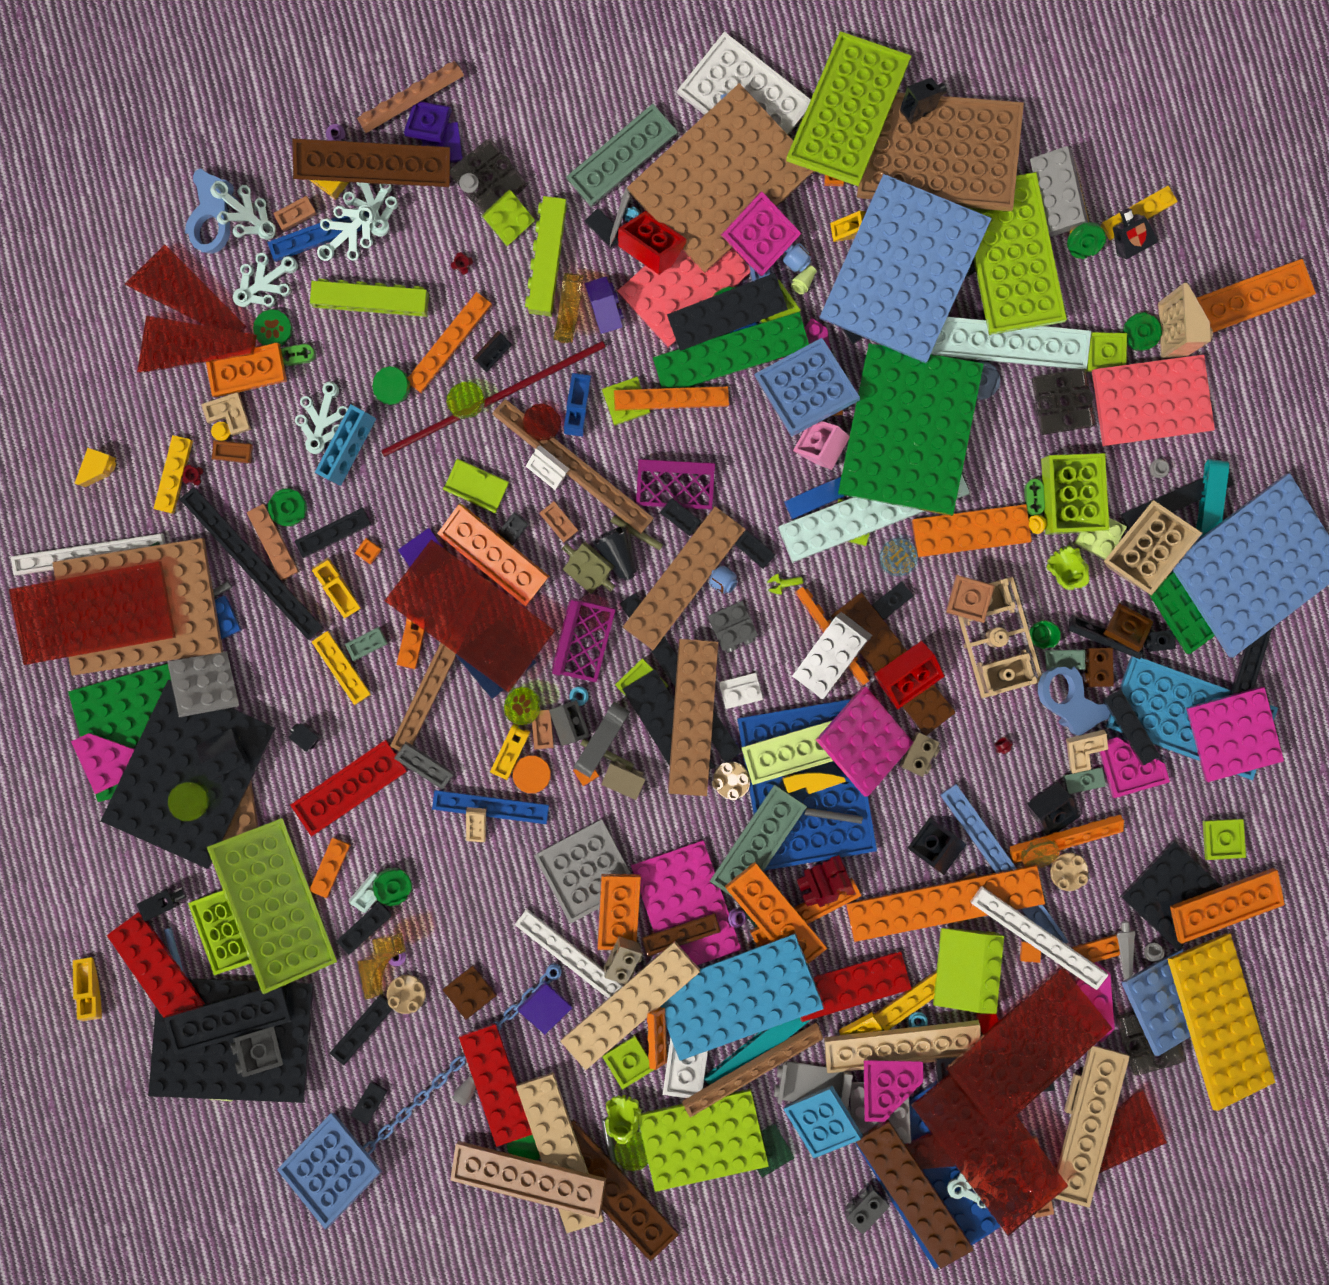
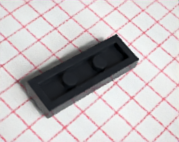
(364, 928)

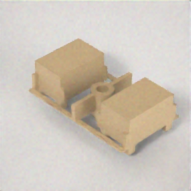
(1011, 671)

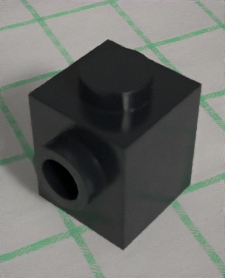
(1160, 641)
(304, 736)

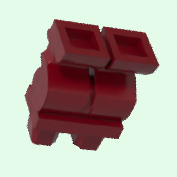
(822, 883)

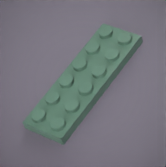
(621, 155)
(761, 836)

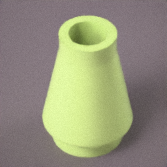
(803, 280)

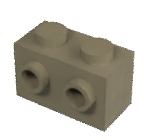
(920, 754)
(624, 780)
(622, 960)

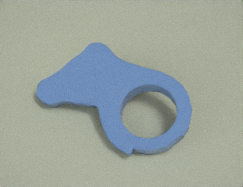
(208, 208)
(1075, 711)

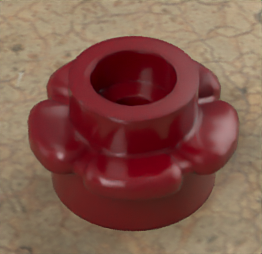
(1003, 745)

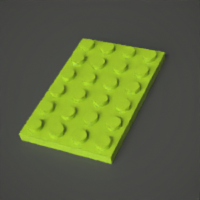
(703, 1147)

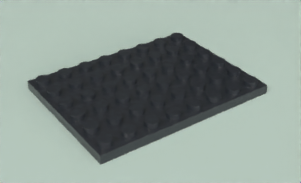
(169, 757)
(211, 1069)

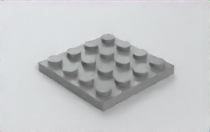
(576, 866)

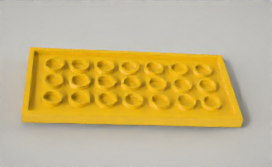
(1221, 1021)

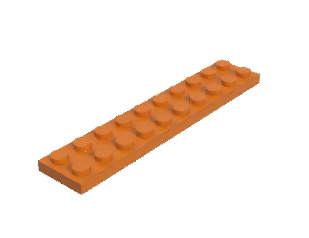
(941, 903)

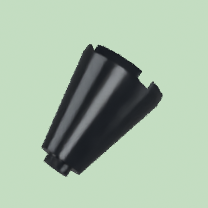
(618, 550)

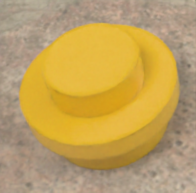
(220, 431)
(1037, 524)

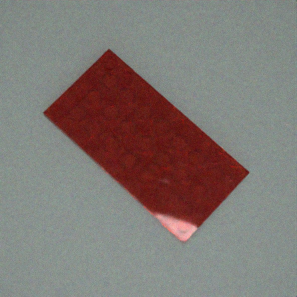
(92, 613)
(470, 616)
(1029, 1048)
(1001, 1166)

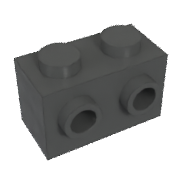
(569, 723)
(866, 1208)

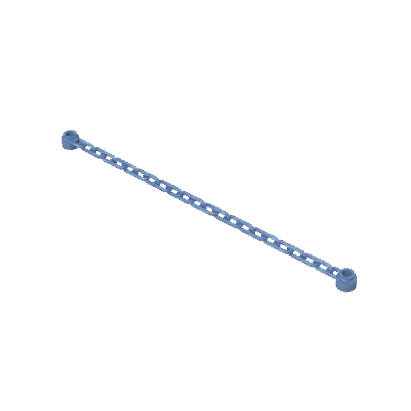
(453, 1068)

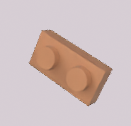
(295, 213)
(558, 522)
(543, 731)

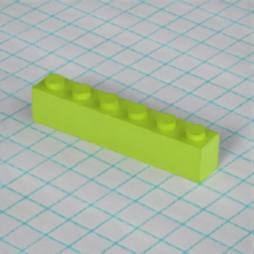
(547, 256)
(369, 298)

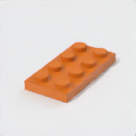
(247, 372)
(618, 909)

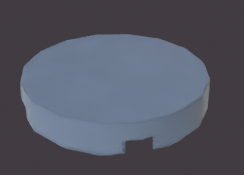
(989, 381)

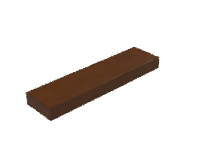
(681, 934)

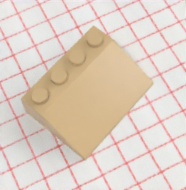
(1182, 324)
(1152, 548)

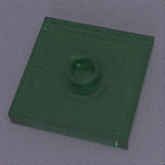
(776, 1150)

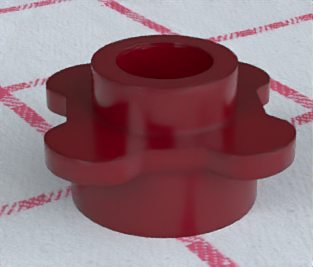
(461, 258)
(187, 478)

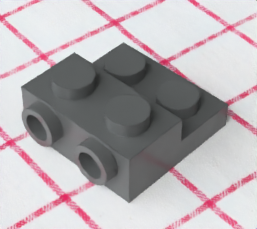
(732, 627)
(256, 1052)

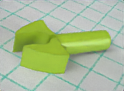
(783, 583)

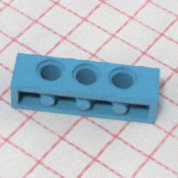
(345, 445)

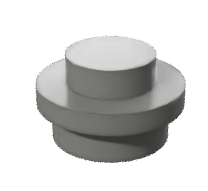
(469, 183)
(1159, 468)
(1154, 952)

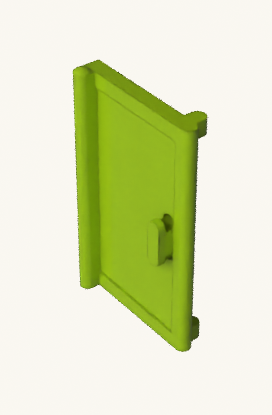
(476, 485)

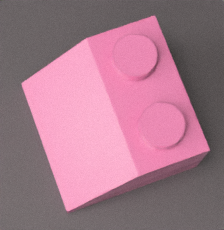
(822, 444)

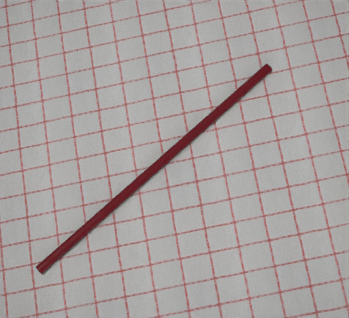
(496, 397)

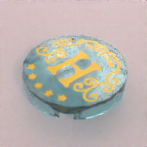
(898, 557)

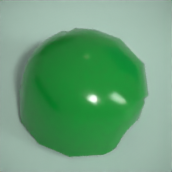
(1045, 634)

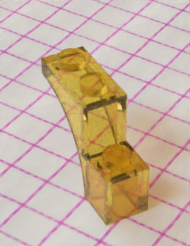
(569, 308)
(372, 967)

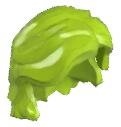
(1069, 568)
(622, 1118)

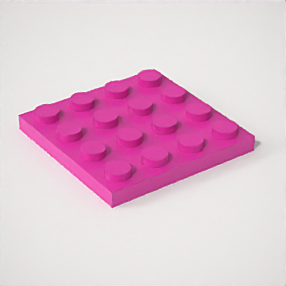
(1235, 734)
(864, 741)

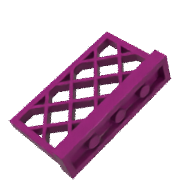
(675, 467)
(566, 636)

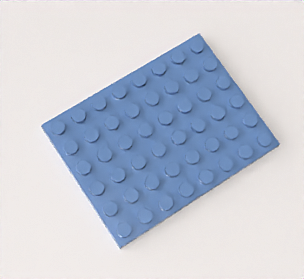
(905, 268)
(1257, 565)

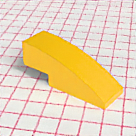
(335, 587)
(811, 781)
(86, 990)

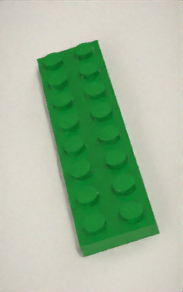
(731, 352)

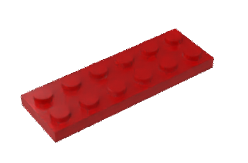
(348, 788)
(154, 966)
(860, 984)
(495, 1084)

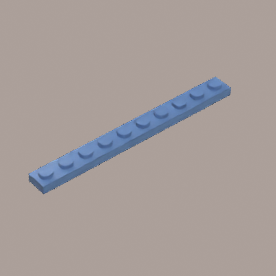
(993, 852)

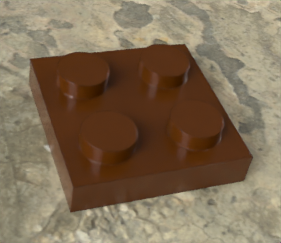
(1128, 627)
(469, 992)

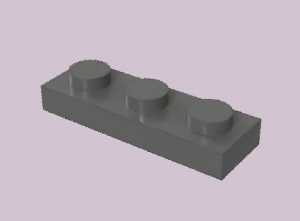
(423, 765)

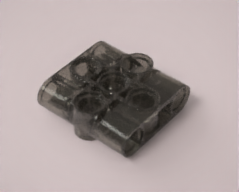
(503, 179)
(1048, 385)
(1141, 1054)

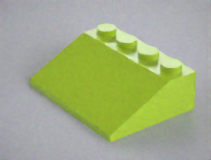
(1075, 493)
(219, 933)
(968, 970)

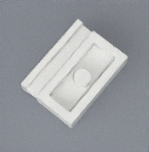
(547, 467)
(740, 690)

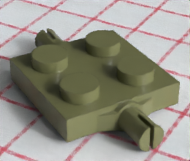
(588, 567)

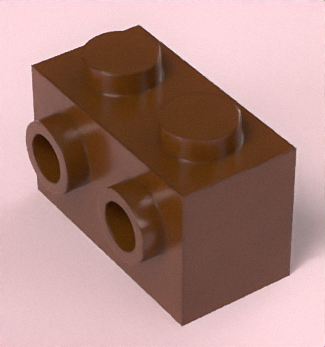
(1099, 668)

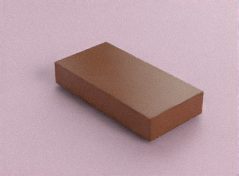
(232, 452)

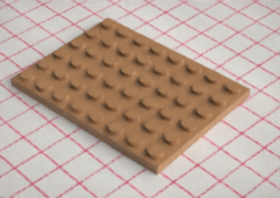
(956, 152)
(717, 173)
(189, 598)

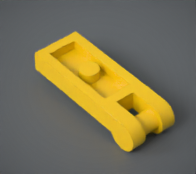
(509, 752)

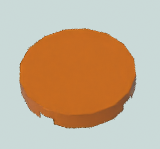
(531, 774)

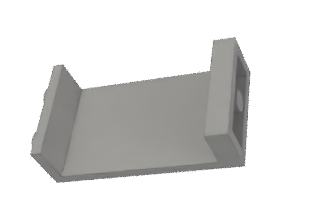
(803, 1079)

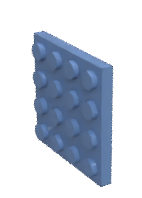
(807, 387)
(1158, 1005)
(329, 1170)

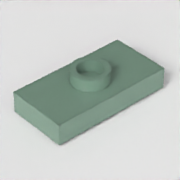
(366, 644)
(1066, 658)
(1084, 780)

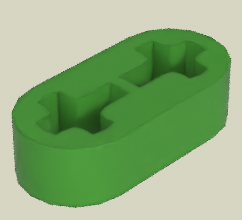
(298, 359)
(1039, 497)

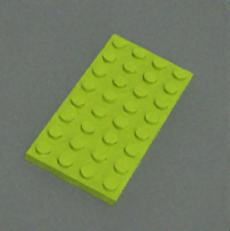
(848, 108)
(1018, 264)
(272, 905)

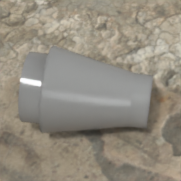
(465, 1091)

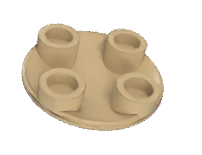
(731, 780)
(1069, 872)
(406, 994)

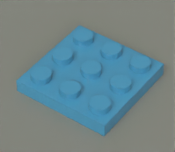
(823, 1122)

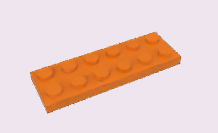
(1257, 295)
(971, 530)
(493, 554)
(1227, 905)
(772, 910)

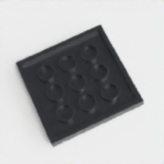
(1165, 882)

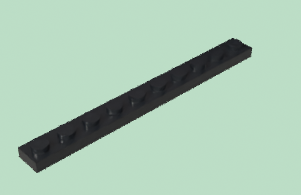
(251, 563)
(668, 660)

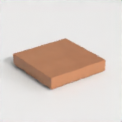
(970, 599)

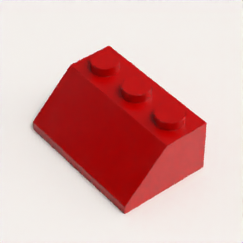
(651, 242)
(909, 674)

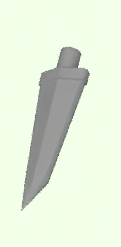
(623, 205)
(1126, 948)

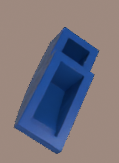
(577, 404)
(814, 498)

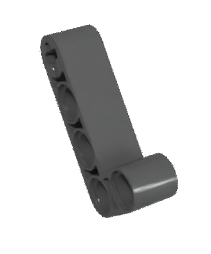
(601, 739)

